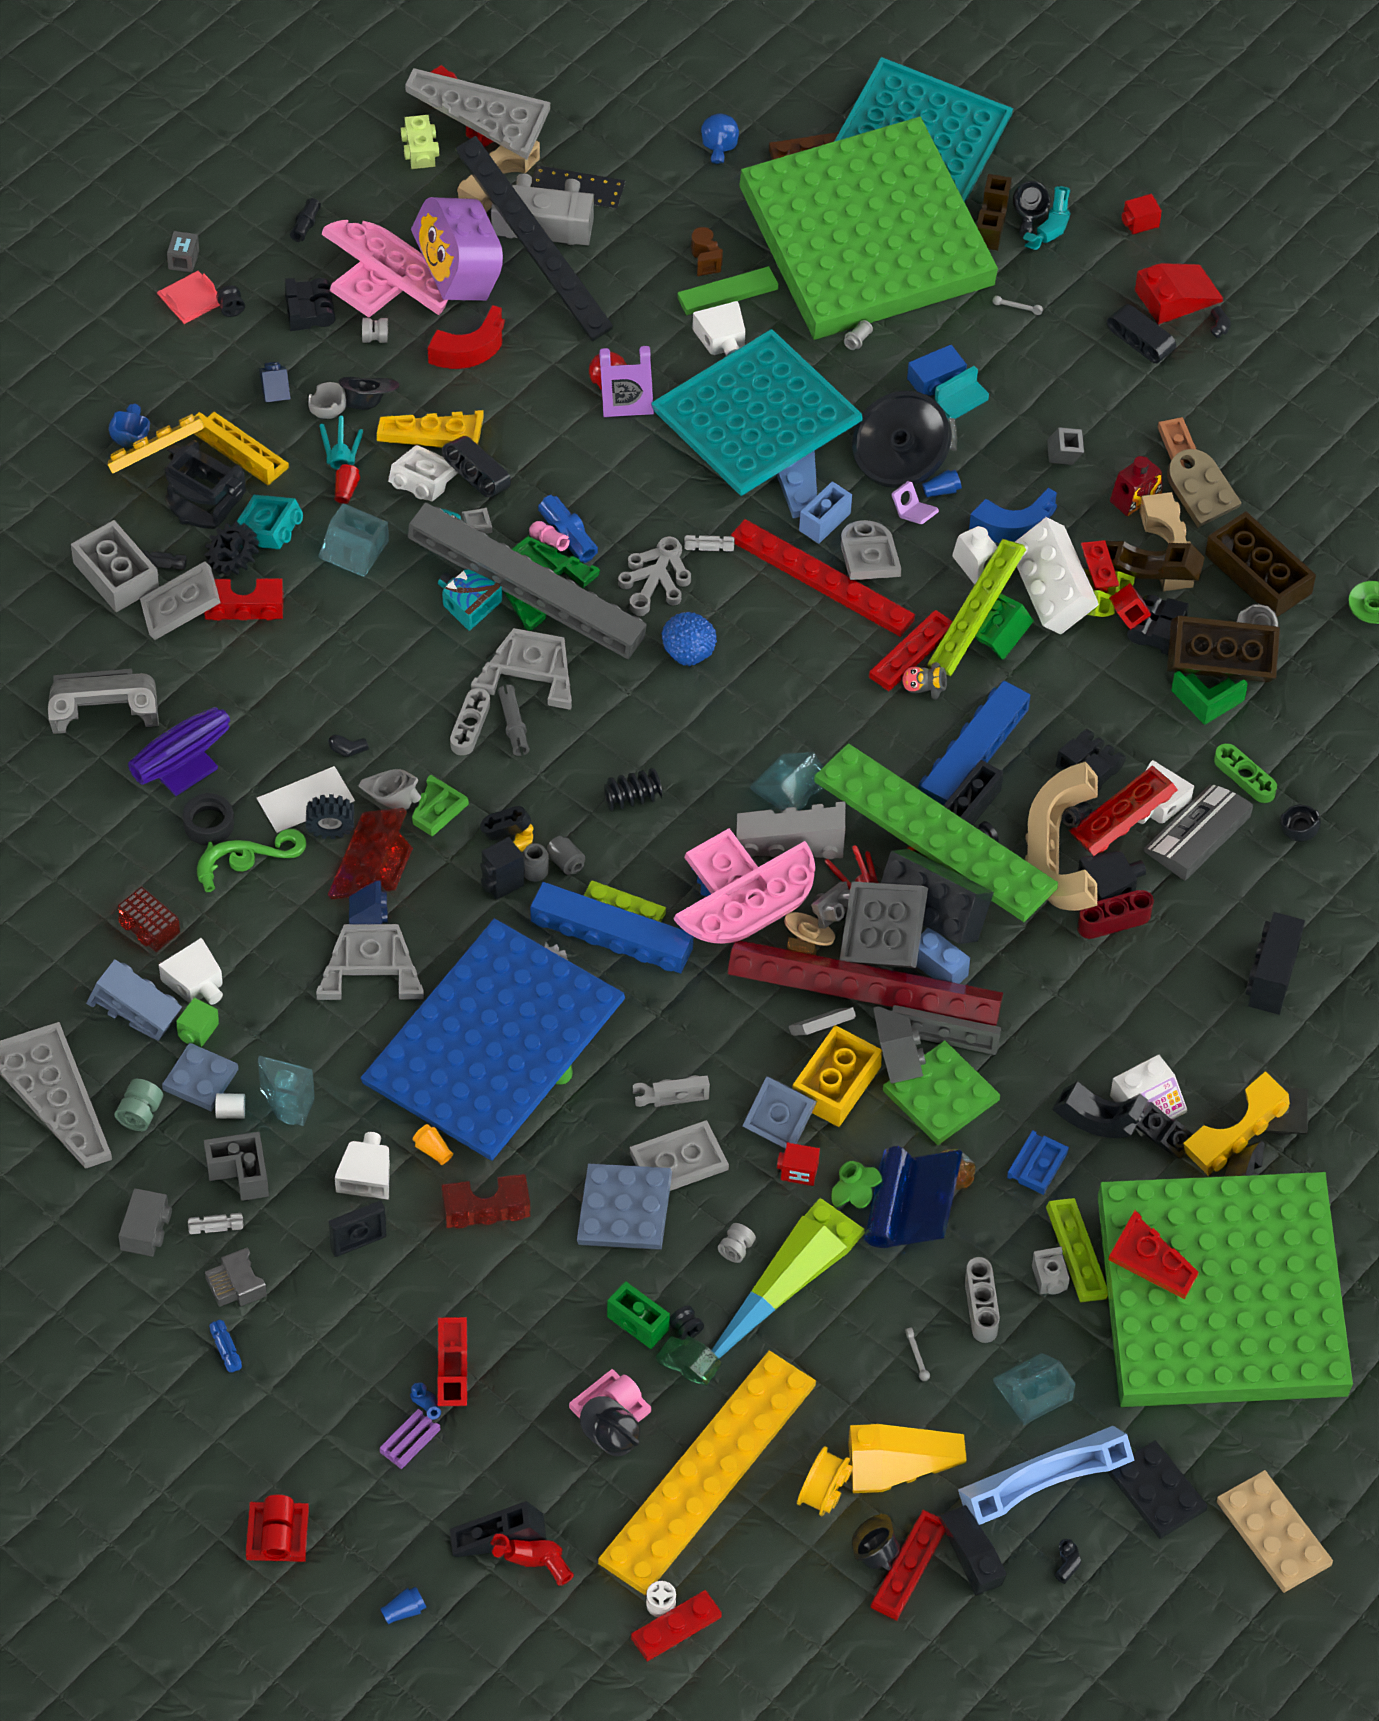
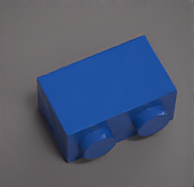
(935, 369)

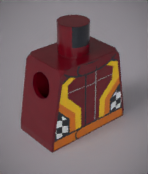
(1136, 481)

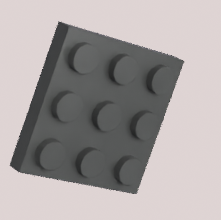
(883, 924)

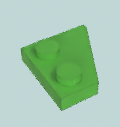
(437, 806)

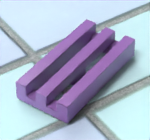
(433, 1429)

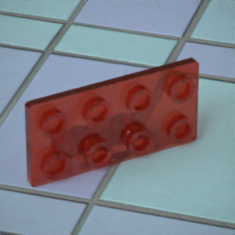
(373, 854)

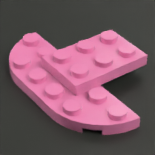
(384, 268)
(743, 894)

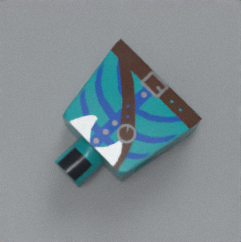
(469, 596)

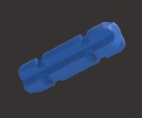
(225, 1346)

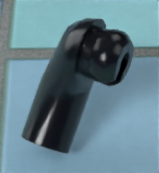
(1222, 322)
(346, 747)
(1070, 1558)

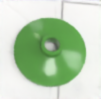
(1365, 601)

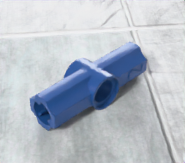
(569, 524)

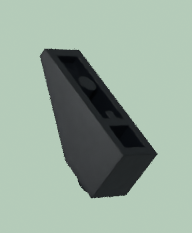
(515, 1522)
(973, 1550)

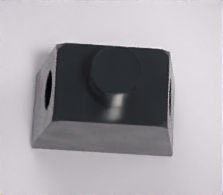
(1112, 873)

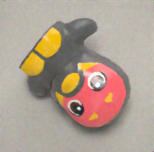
(923, 679)

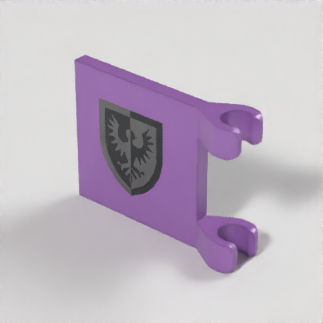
(626, 387)

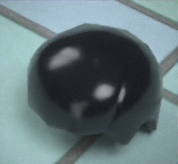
(1300, 822)

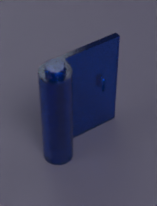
(912, 1198)

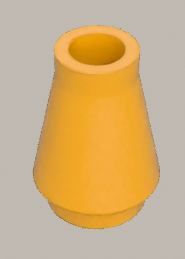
(431, 1143)

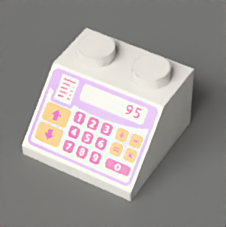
(1155, 1083)

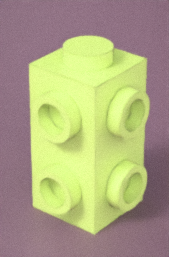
(419, 139)

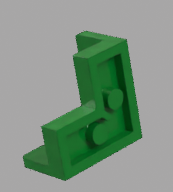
(1004, 625)
(1205, 702)

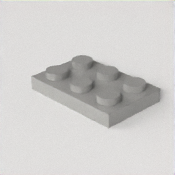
(180, 600)
(688, 1152)

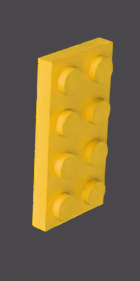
(164, 438)

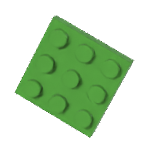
(946, 1094)

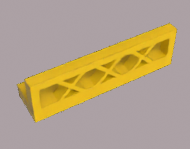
(241, 453)

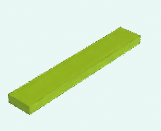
(977, 605)

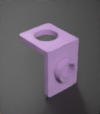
(913, 510)

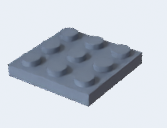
(624, 1206)

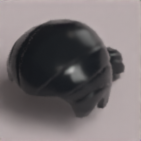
(1031, 202)

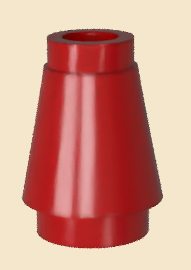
(345, 483)

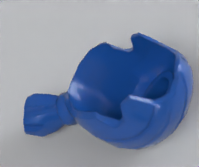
(719, 134)
(128, 426)

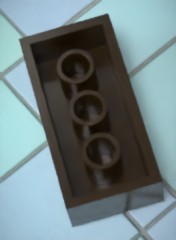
(1260, 564)
(1223, 649)

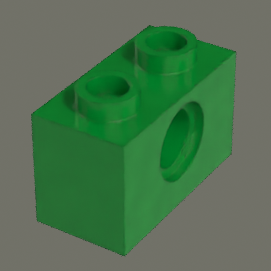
(638, 1315)

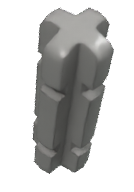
(709, 543)
(215, 1223)

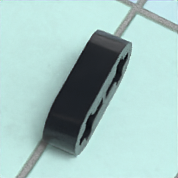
(505, 823)

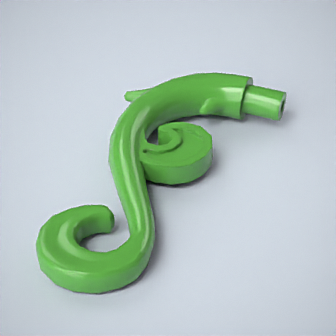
(247, 848)

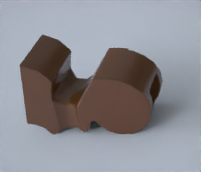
(706, 251)

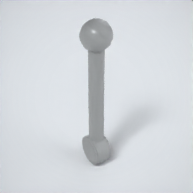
(1037, 309)
(924, 1375)

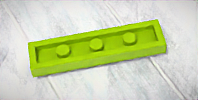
(1077, 1250)

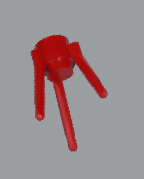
(864, 877)

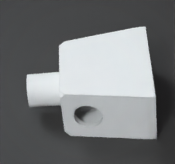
(720, 328)
(974, 551)
(1176, 802)
(193, 973)
(364, 1168)

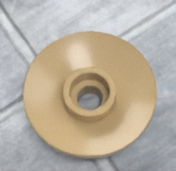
(807, 929)

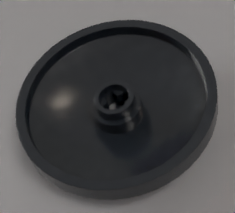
(902, 439)

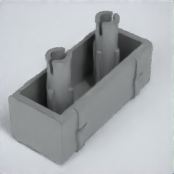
(562, 214)

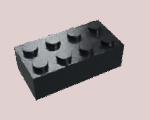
(953, 902)

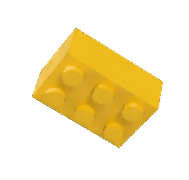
(839, 1074)

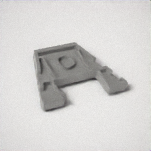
(530, 657)
(370, 951)

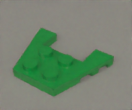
(558, 563)

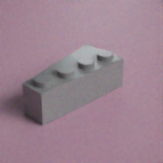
(774, 834)

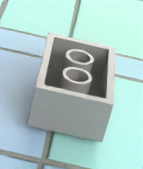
(114, 566)

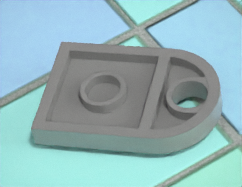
(870, 553)

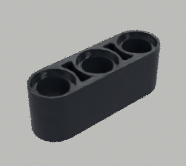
(1141, 333)
(476, 466)

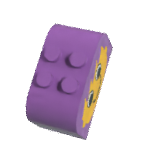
(459, 247)

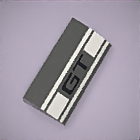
(1199, 830)

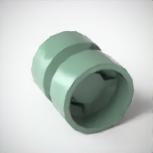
(139, 1103)

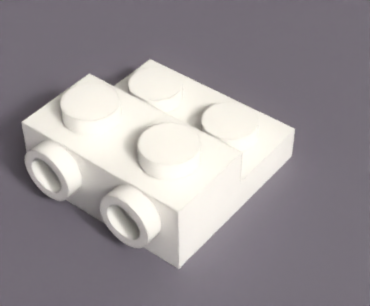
(421, 473)

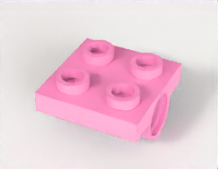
(618, 1388)

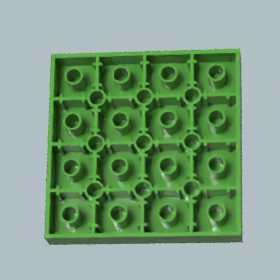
(867, 227)
(1264, 1300)

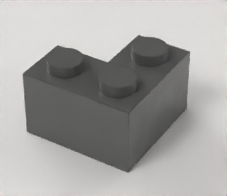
(240, 1158)

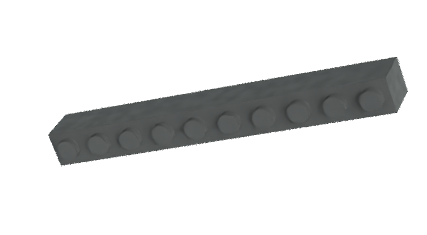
(527, 580)

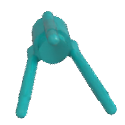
(340, 452)

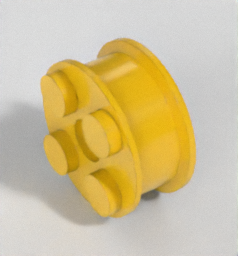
(823, 1482)

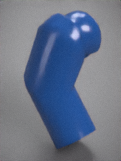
(425, 1400)

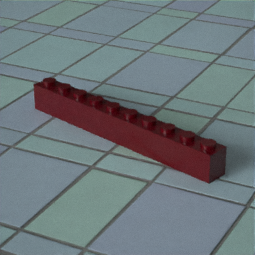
(864, 982)

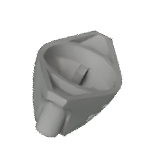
(392, 788)

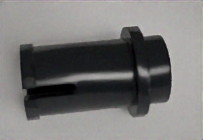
(1074, 815)

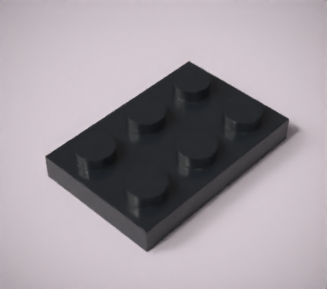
(1158, 1490)

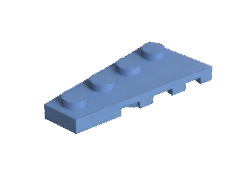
(799, 483)

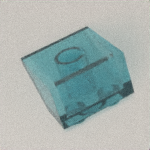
(789, 780)
(287, 1089)

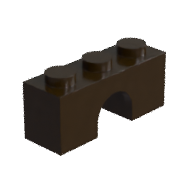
(994, 209)

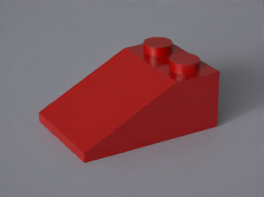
(1175, 290)

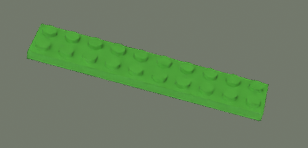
(935, 831)

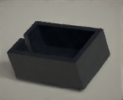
(1274, 962)

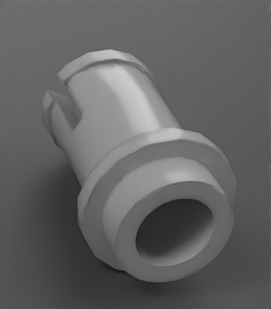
(854, 339)

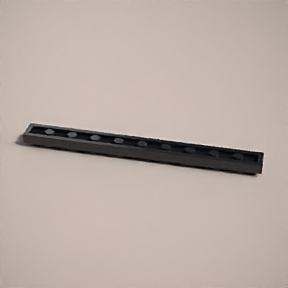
(534, 238)

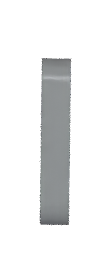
(468, 711)

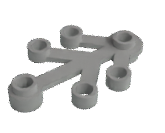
(655, 573)

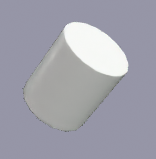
(230, 1106)

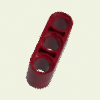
(1124, 905)

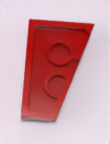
(1150, 1257)

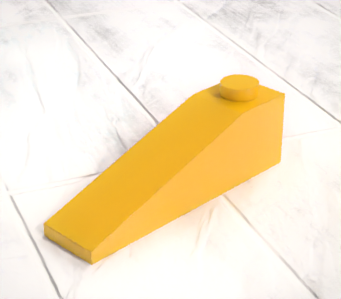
(897, 1454)

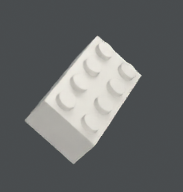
(1055, 576)

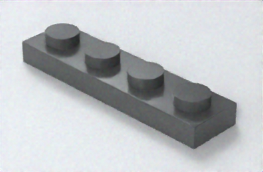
(953, 1030)

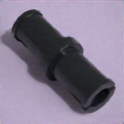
(305, 220)

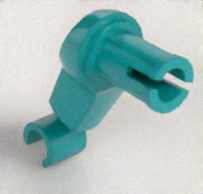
(1055, 224)

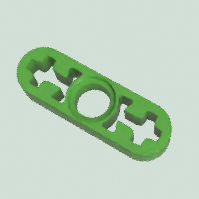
(1249, 784)

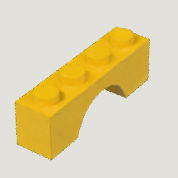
(1213, 1147)

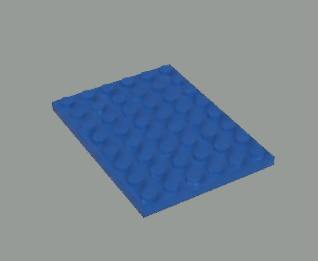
(493, 1039)

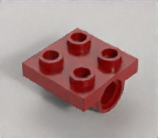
(277, 1530)

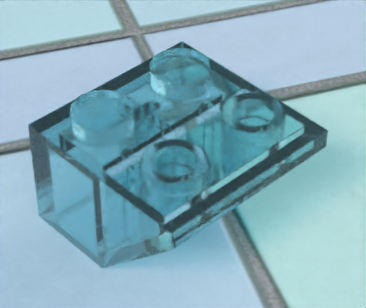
(354, 540)
(1036, 1387)

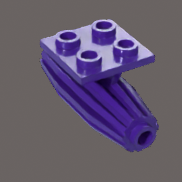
(179, 753)

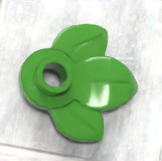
(855, 1185)

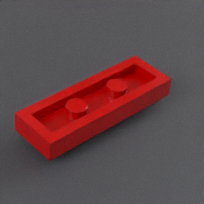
(676, 1625)

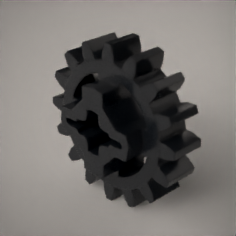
(231, 548)

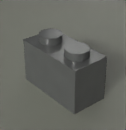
(144, 1222)

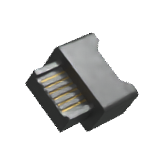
(235, 1280)

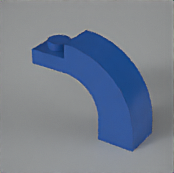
(1009, 523)

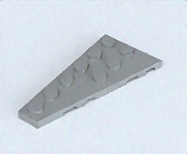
(48, 1080)

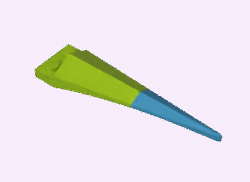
(809, 1250)

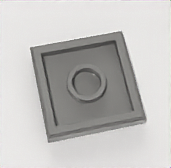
(822, 1021)

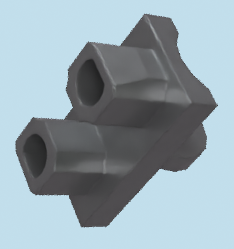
(831, 905)

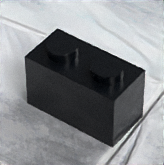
(502, 868)

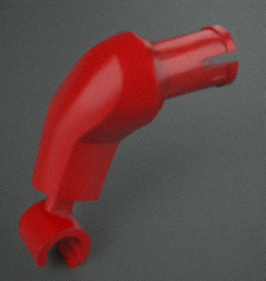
(533, 1554)

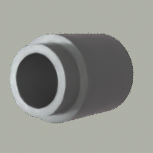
(566, 855)
(535, 862)

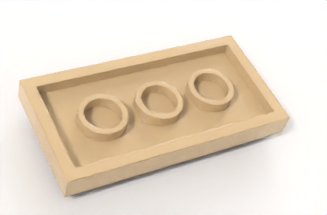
(1274, 1531)

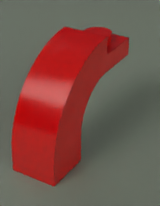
(470, 349)
(452, 1361)

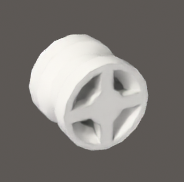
(662, 1592)

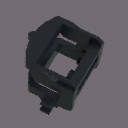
(183, 483)

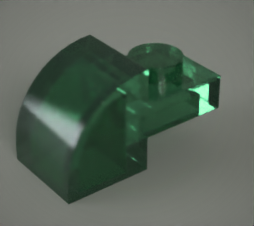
(690, 1358)

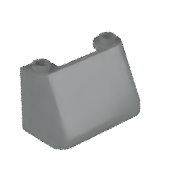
(74, 692)

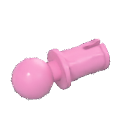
(548, 535)

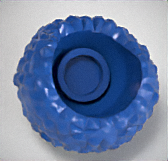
(689, 638)

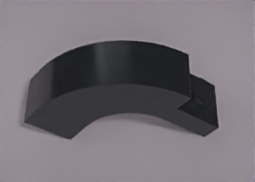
(1098, 1115)

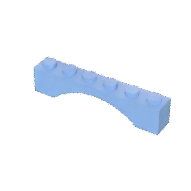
(1086, 1456)

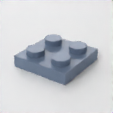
(200, 1076)
(779, 1113)

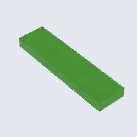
(727, 290)

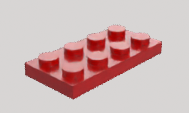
(1123, 810)

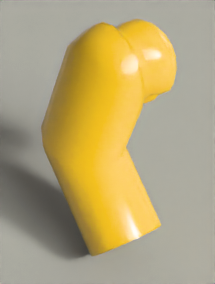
(524, 838)

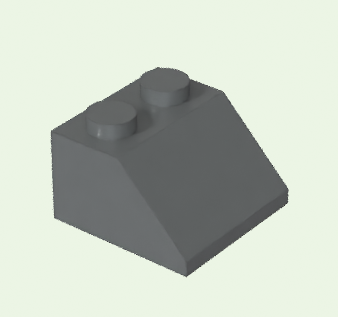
(899, 1045)

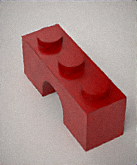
(262, 603)

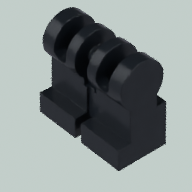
(309, 303)
(1156, 628)
(1085, 750)

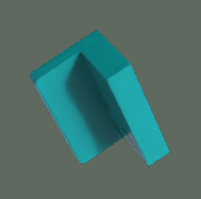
(961, 393)

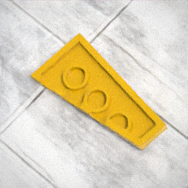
(430, 429)

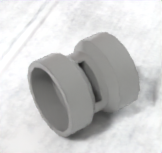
(380, 333)
(735, 1244)

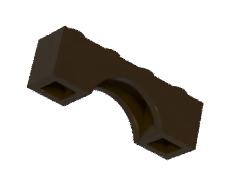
(1178, 562)

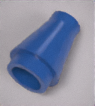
(942, 484)
(404, 1605)

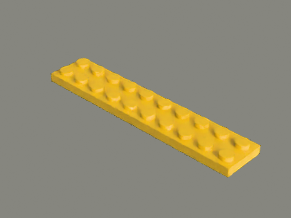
(706, 1472)

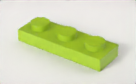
(625, 901)

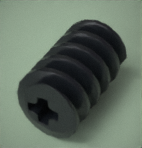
(632, 788)

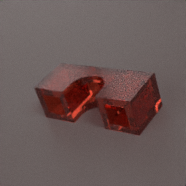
(466, 1209)

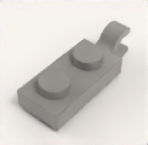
(673, 1091)

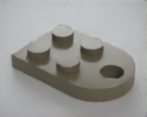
(1201, 488)

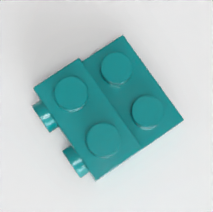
(271, 519)

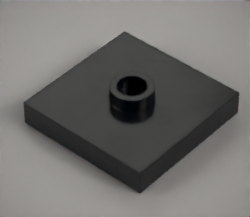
(357, 1228)

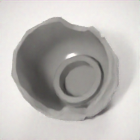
(327, 401)
(1258, 615)

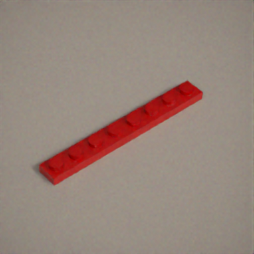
(823, 578)

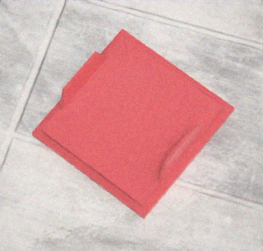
(190, 296)

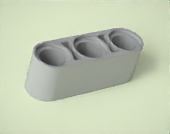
(981, 1311)

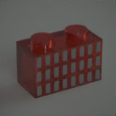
(148, 919)

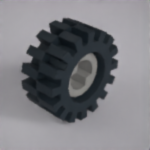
(329, 816)

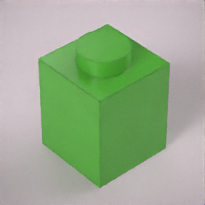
(197, 1023)

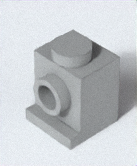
(1050, 1271)

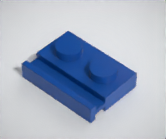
(1038, 1162)

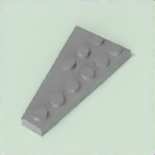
(497, 114)

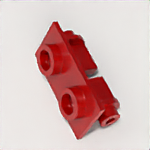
(1100, 565)

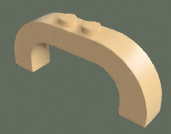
(1063, 790)

